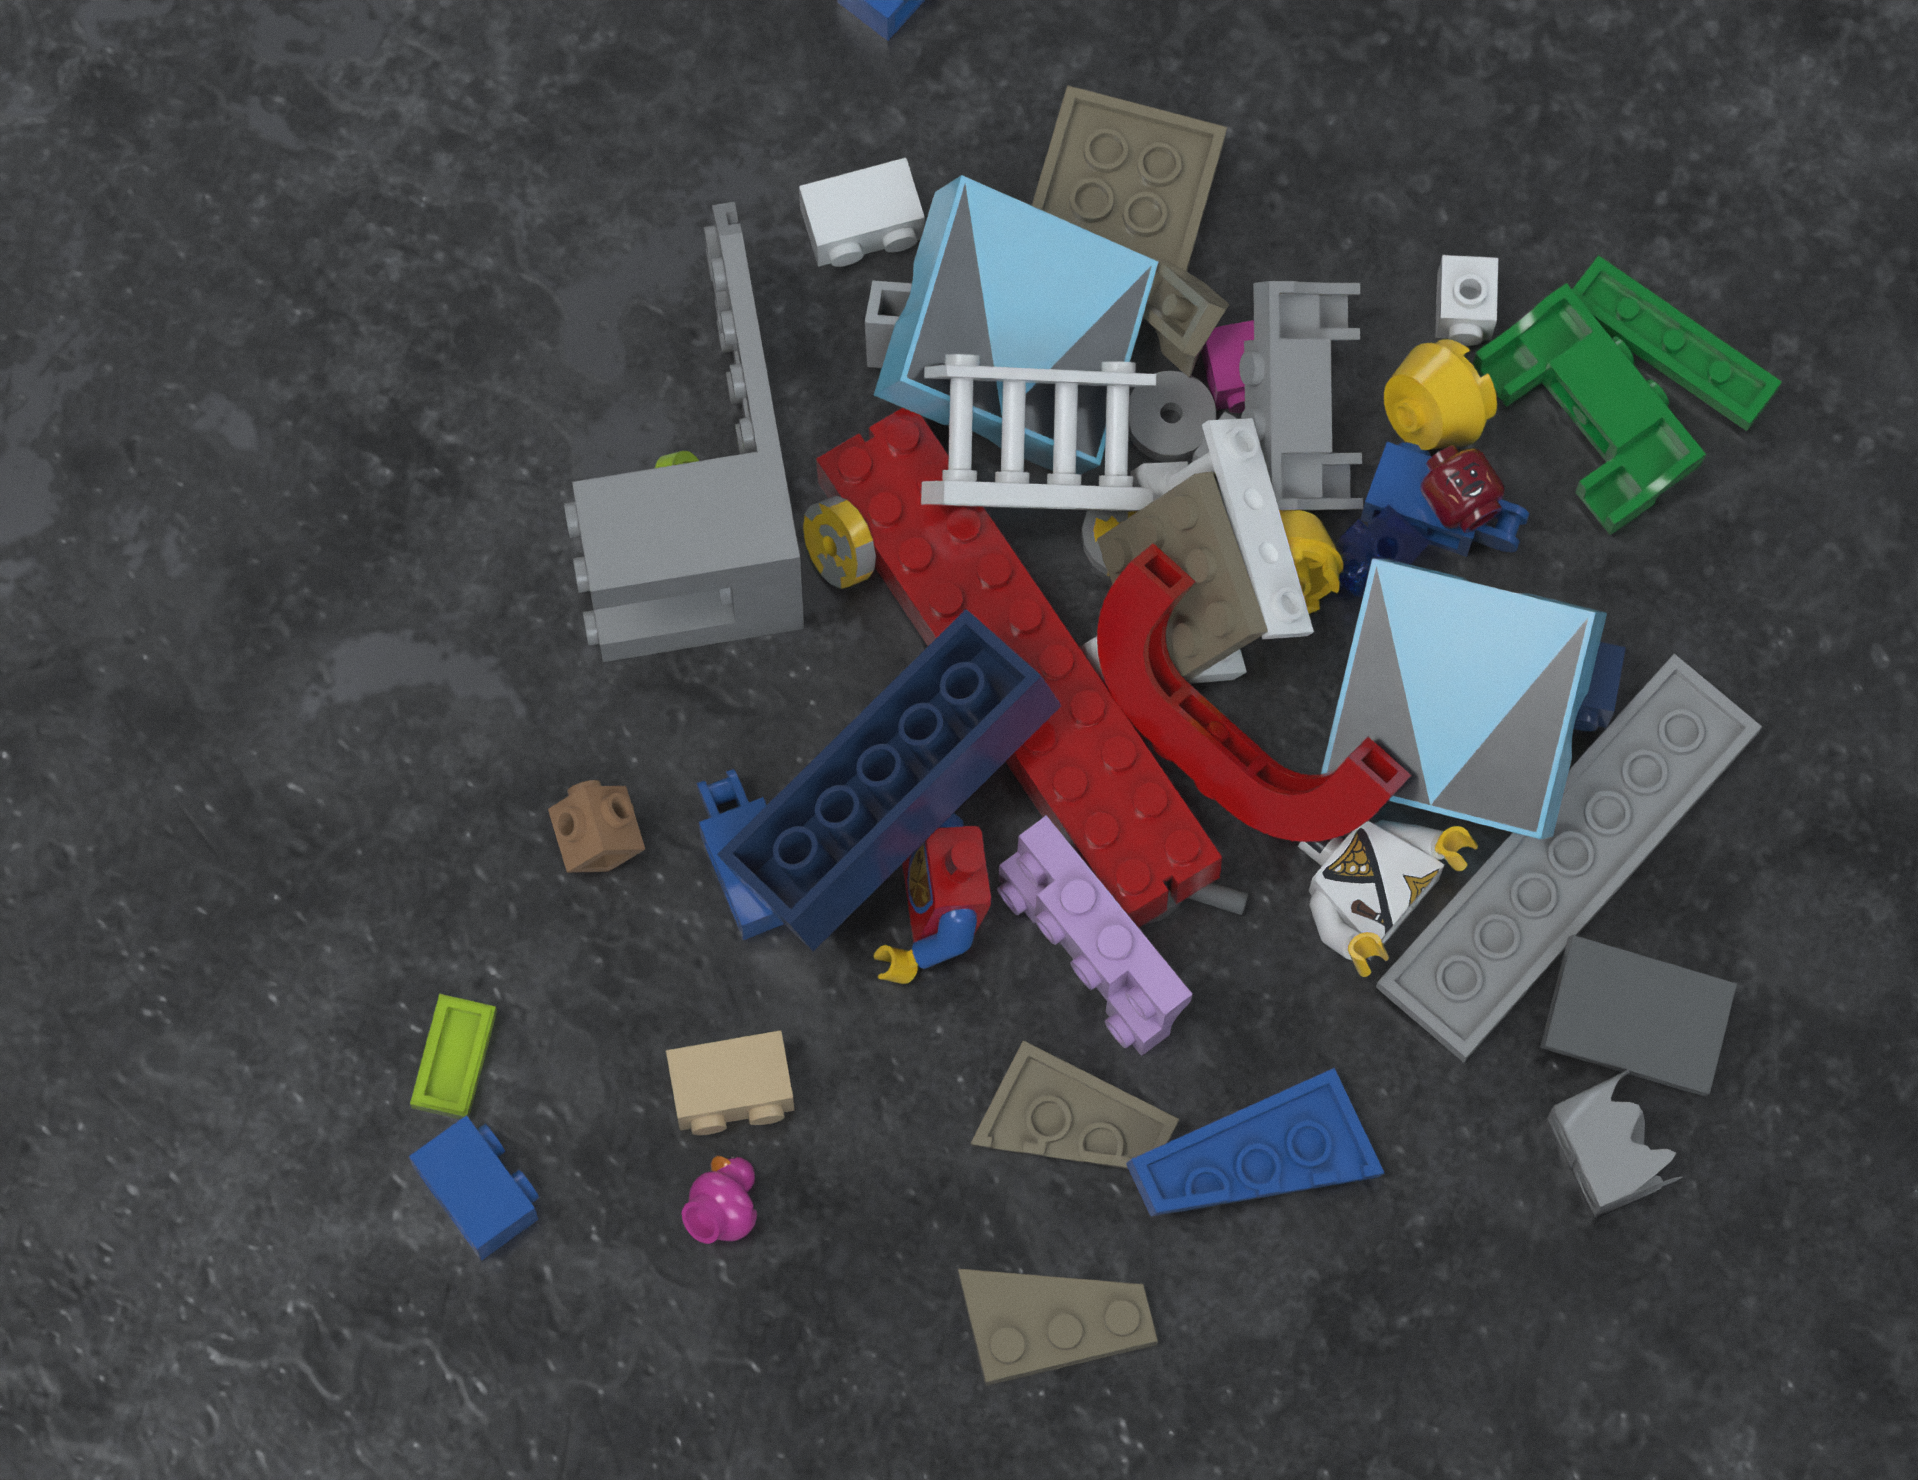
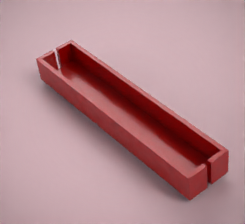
(1087, 759)

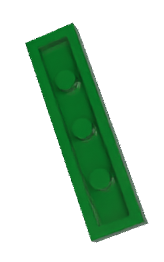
(1676, 344)

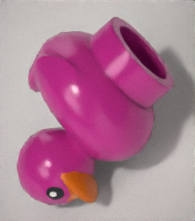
(721, 1202)

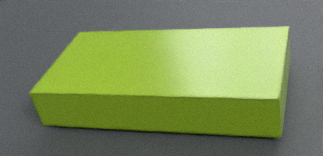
(453, 1057)

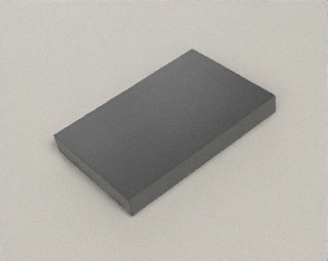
(1638, 1015)

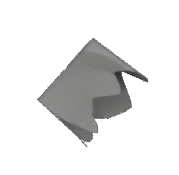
(1607, 1147)

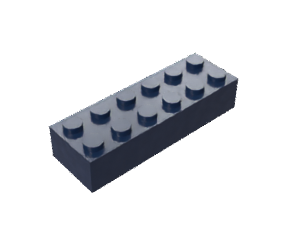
(890, 779)

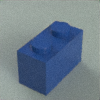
(475, 1186)

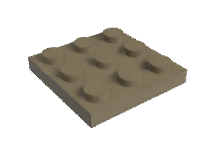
(1130, 173)
(1195, 532)

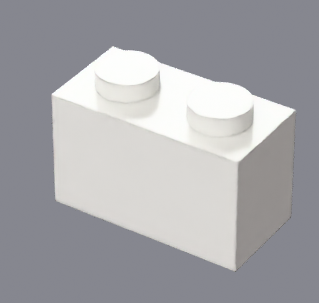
(862, 213)

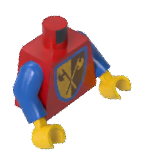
(945, 899)

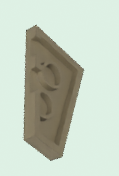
(1069, 1114)
(1051, 1322)

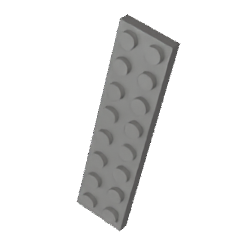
(1541, 891)

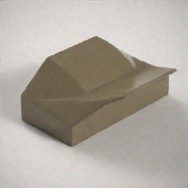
(1182, 314)

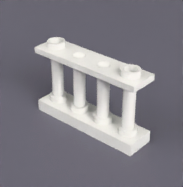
(1012, 484)
(1256, 523)

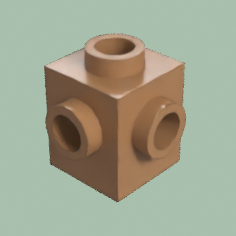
(596, 827)

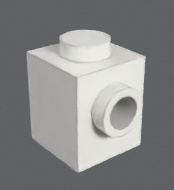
(1466, 298)

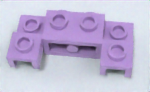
(1106, 946)

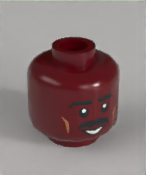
(1462, 488)

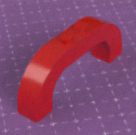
(1204, 741)

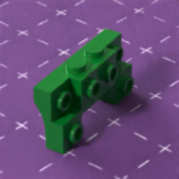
(1603, 396)

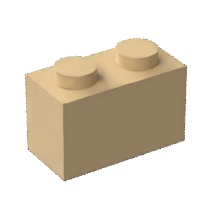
(730, 1082)

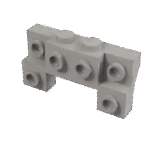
(1290, 391)

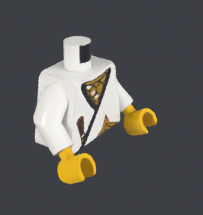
(1376, 882)

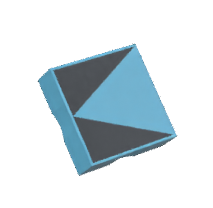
(1019, 295)
(1467, 694)

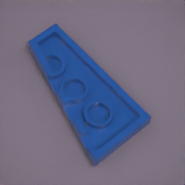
(1268, 1149)

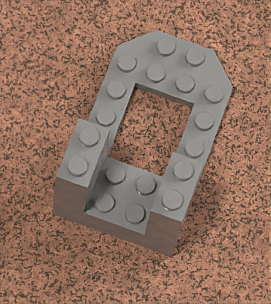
(705, 543)

